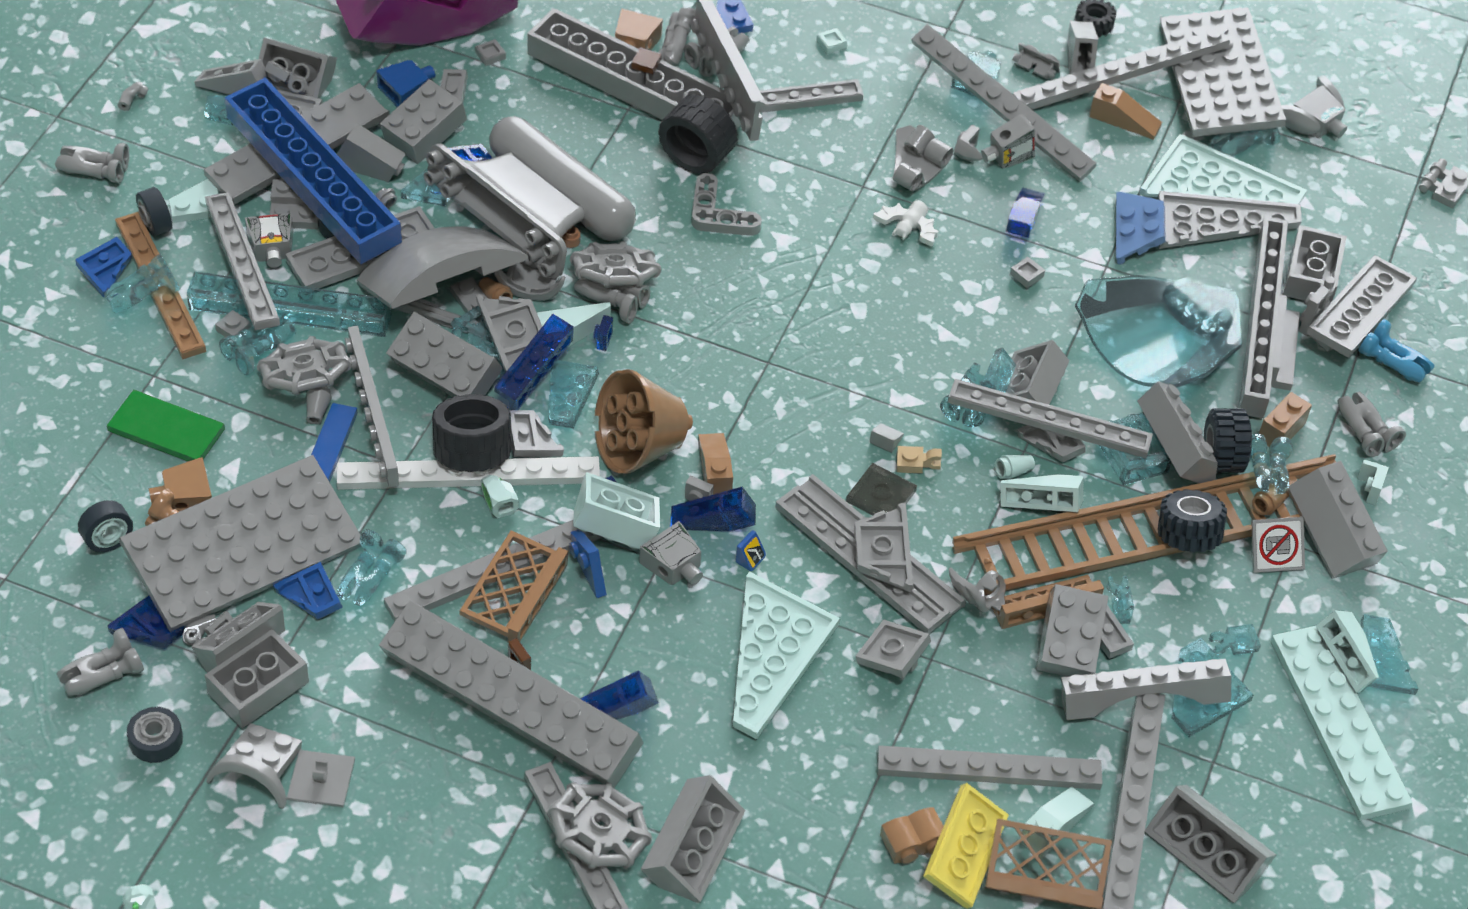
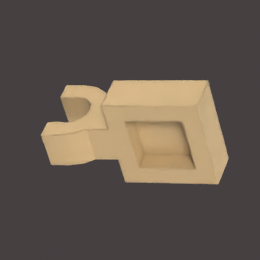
(913, 459)

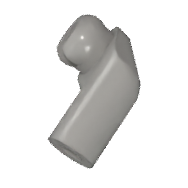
(129, 93)
(196, 629)

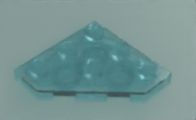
(1194, 716)

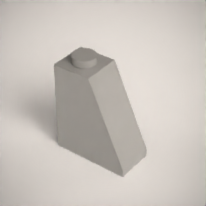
(1081, 46)
(371, 155)

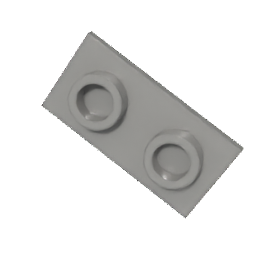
(1046, 65)

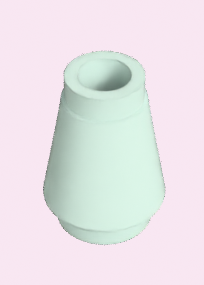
(1013, 465)

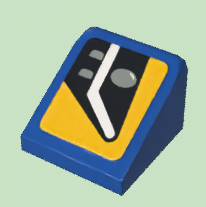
(750, 551)

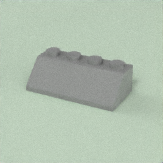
(1178, 433)
(1337, 520)
(693, 838)
(1209, 842)

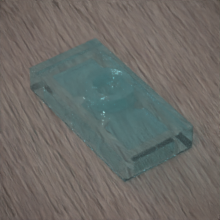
(999, 371)

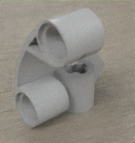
(919, 156)

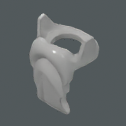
(975, 593)

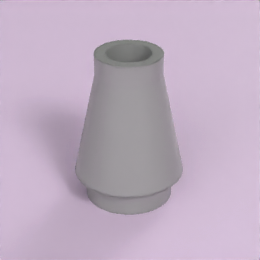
(317, 403)

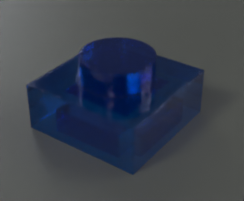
(603, 332)

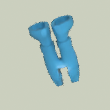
(1394, 354)

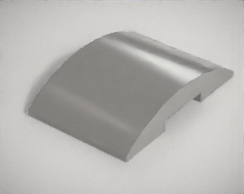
(432, 256)

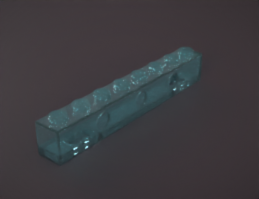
(295, 303)

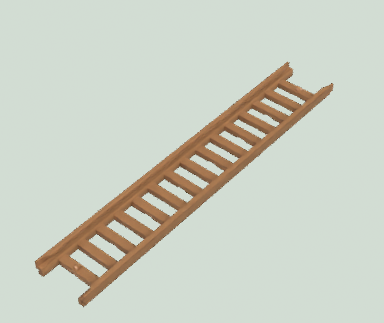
(1100, 515)

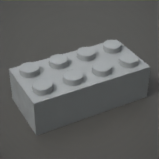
(443, 358)

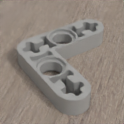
(709, 212)

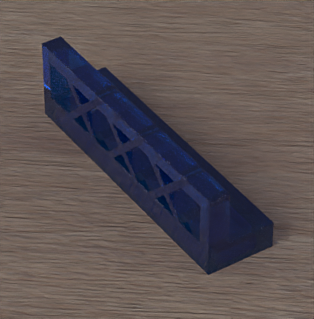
(535, 361)

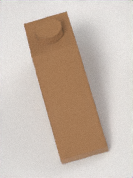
(1122, 111)
(716, 461)

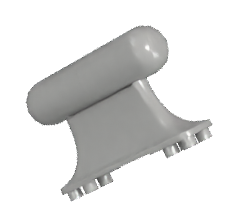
(531, 193)

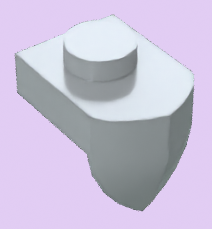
(966, 145)

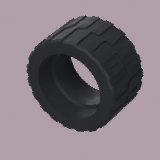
(697, 134)
(471, 432)

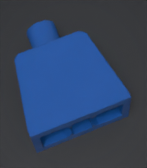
(402, 80)

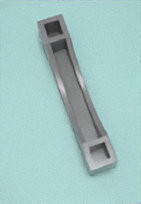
(1092, 693)

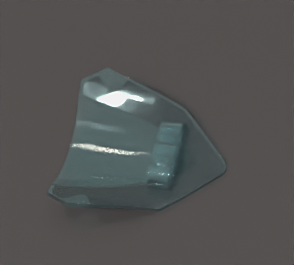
(1160, 327)

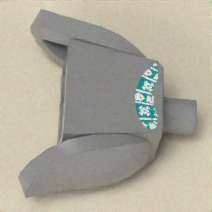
(1317, 112)

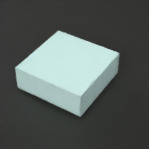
(831, 41)

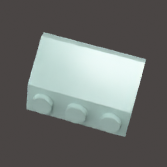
(616, 511)

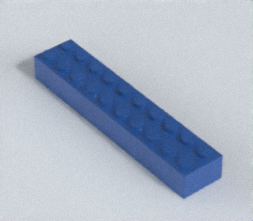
(313, 170)

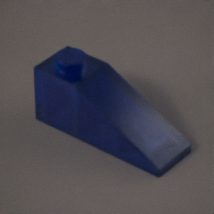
(717, 512)
(624, 696)

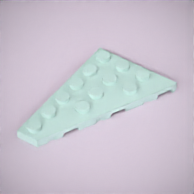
(1205, 171)
(776, 648)

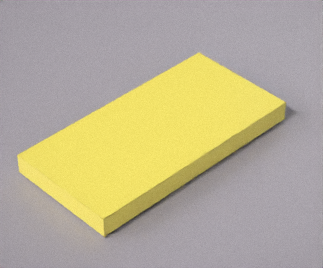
(965, 846)

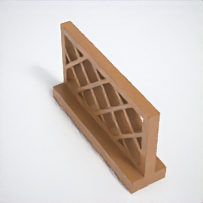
(532, 600)
(1043, 889)

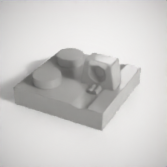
(893, 648)

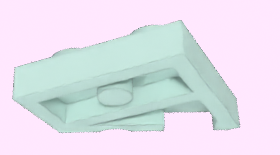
(191, 203)

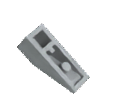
(232, 77)

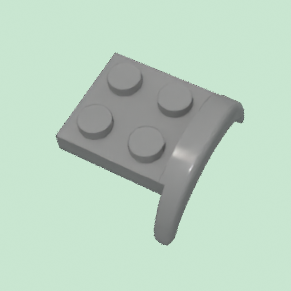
(528, 283)
(262, 756)

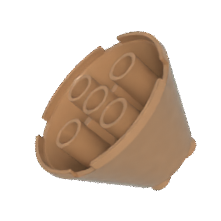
(638, 421)

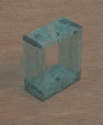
(1138, 468)

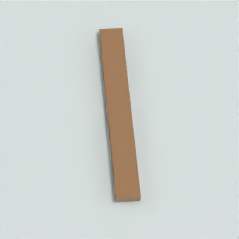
(168, 303)

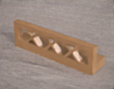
(1032, 603)

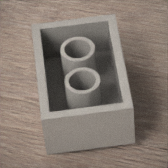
(423, 121)
(1313, 259)
(1072, 631)
(257, 678)

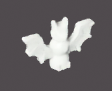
(910, 219)

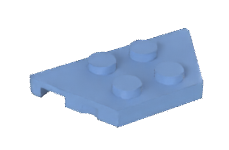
(1138, 224)

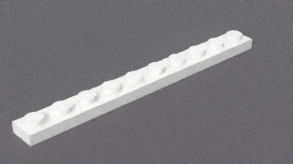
(434, 474)

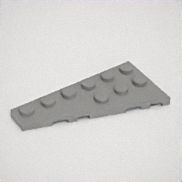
(1212, 218)

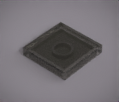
(880, 491)

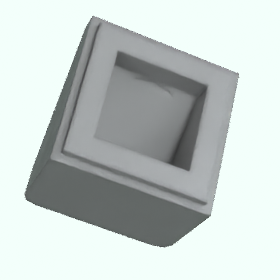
(885, 437)

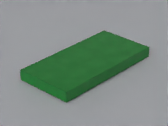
(165, 426)

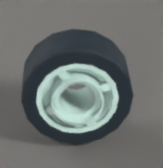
(104, 525)

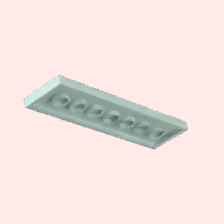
(1341, 724)

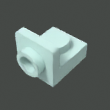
(1374, 475)

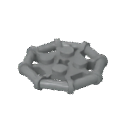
(615, 264)
(304, 365)
(613, 810)

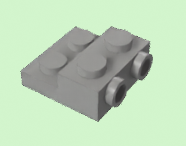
(287, 201)

